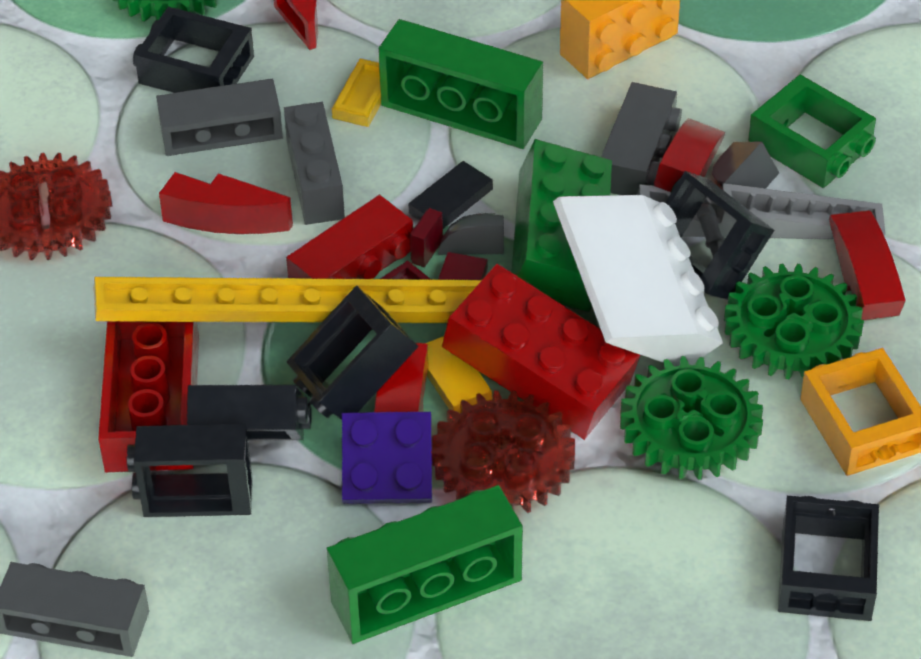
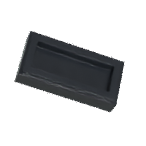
(452, 193)

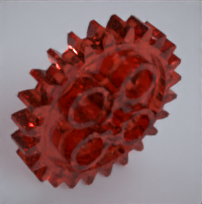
(76, 205)
(504, 446)

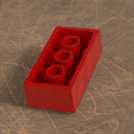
(539, 349)
(144, 383)

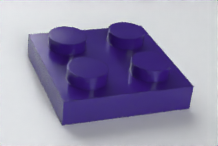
(386, 457)

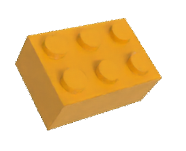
(608, 32)

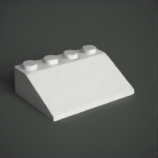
(639, 276)

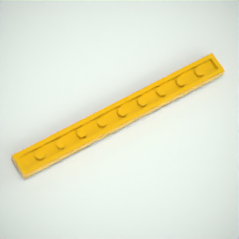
(269, 298)

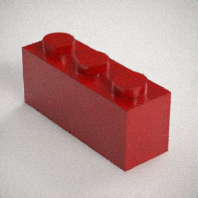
(355, 245)

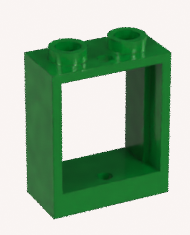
(821, 166)

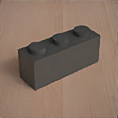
(219, 117)
(641, 136)
(314, 163)
(72, 608)

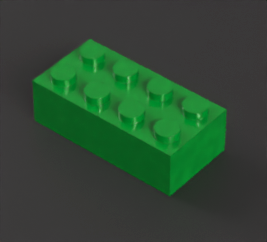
(461, 83)
(540, 244)
(425, 563)

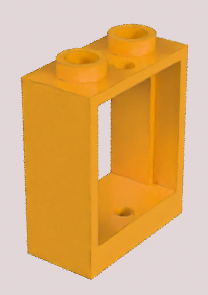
(875, 444)

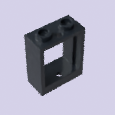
(176, 75)
(741, 244)
(335, 341)
(267, 410)
(191, 493)
(828, 593)

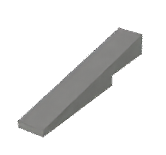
(786, 212)

